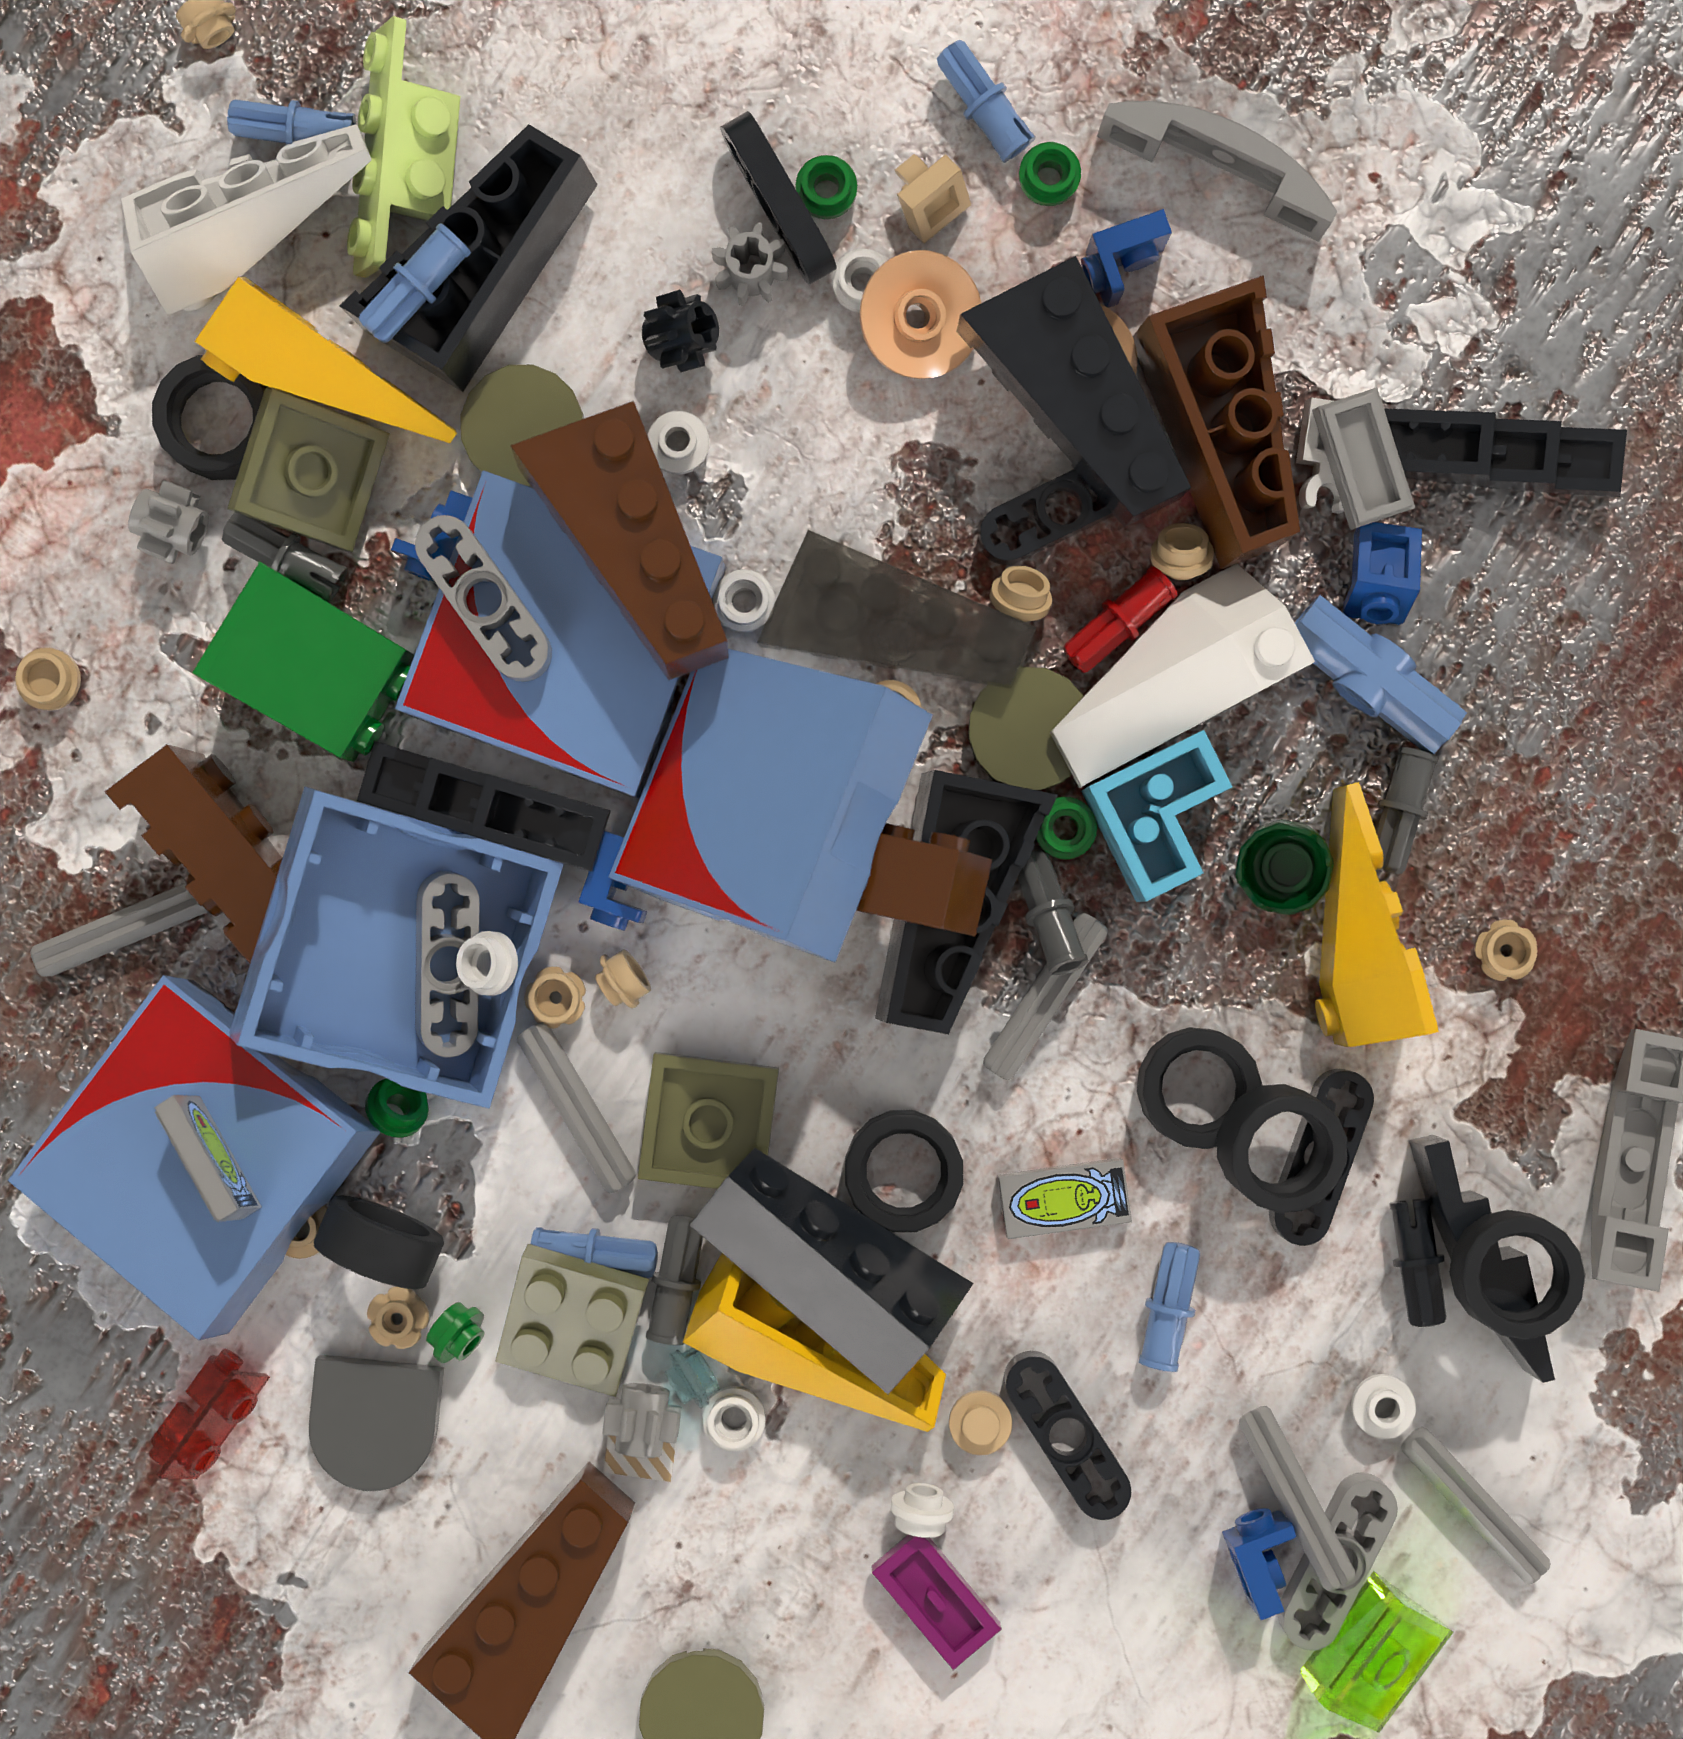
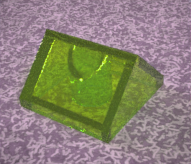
(1375, 1655)

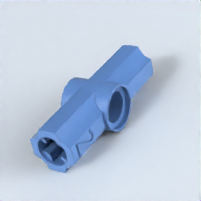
(1378, 677)

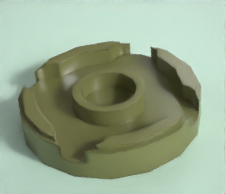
(510, 408)
(1013, 729)
(702, 1698)

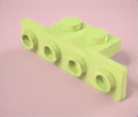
(410, 145)

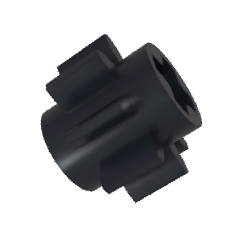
(680, 331)

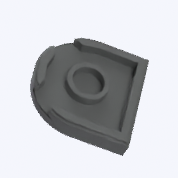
(373, 1419)

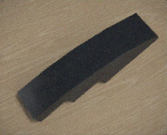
(1508, 452)
(484, 806)
(1504, 1270)

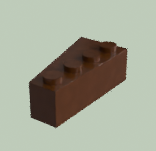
(1223, 416)
(622, 520)
(208, 830)
(926, 882)
(514, 1624)

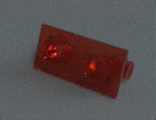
(191, 1441)

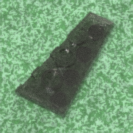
(877, 614)

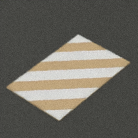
(649, 1468)

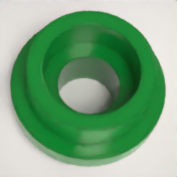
(1049, 156)
(827, 169)
(1085, 829)
(410, 1101)
(456, 1333)

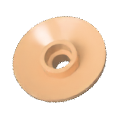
(940, 290)

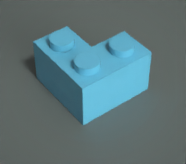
(1140, 808)

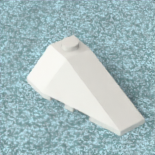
(207, 232)
(1191, 664)

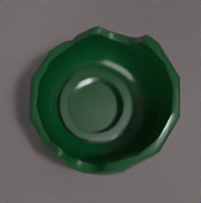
(1284, 867)

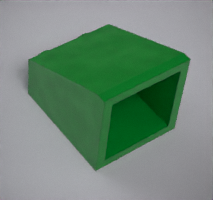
(306, 664)

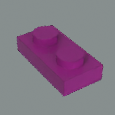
(936, 1598)

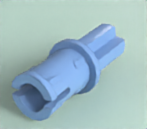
(985, 101)
(282, 122)
(414, 284)
(623, 1254)
(1170, 1306)

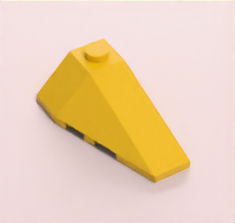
(282, 350)
(1367, 976)
(762, 1338)

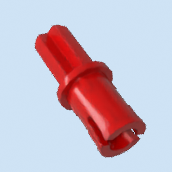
(1120, 620)

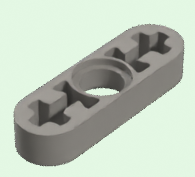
(442, 570)
(428, 1010)
(1374, 1528)

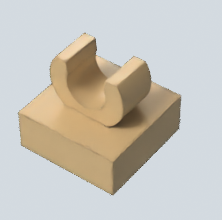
(931, 195)

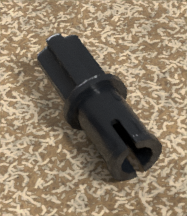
(1419, 1263)

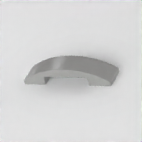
(1228, 145)
(1635, 1161)

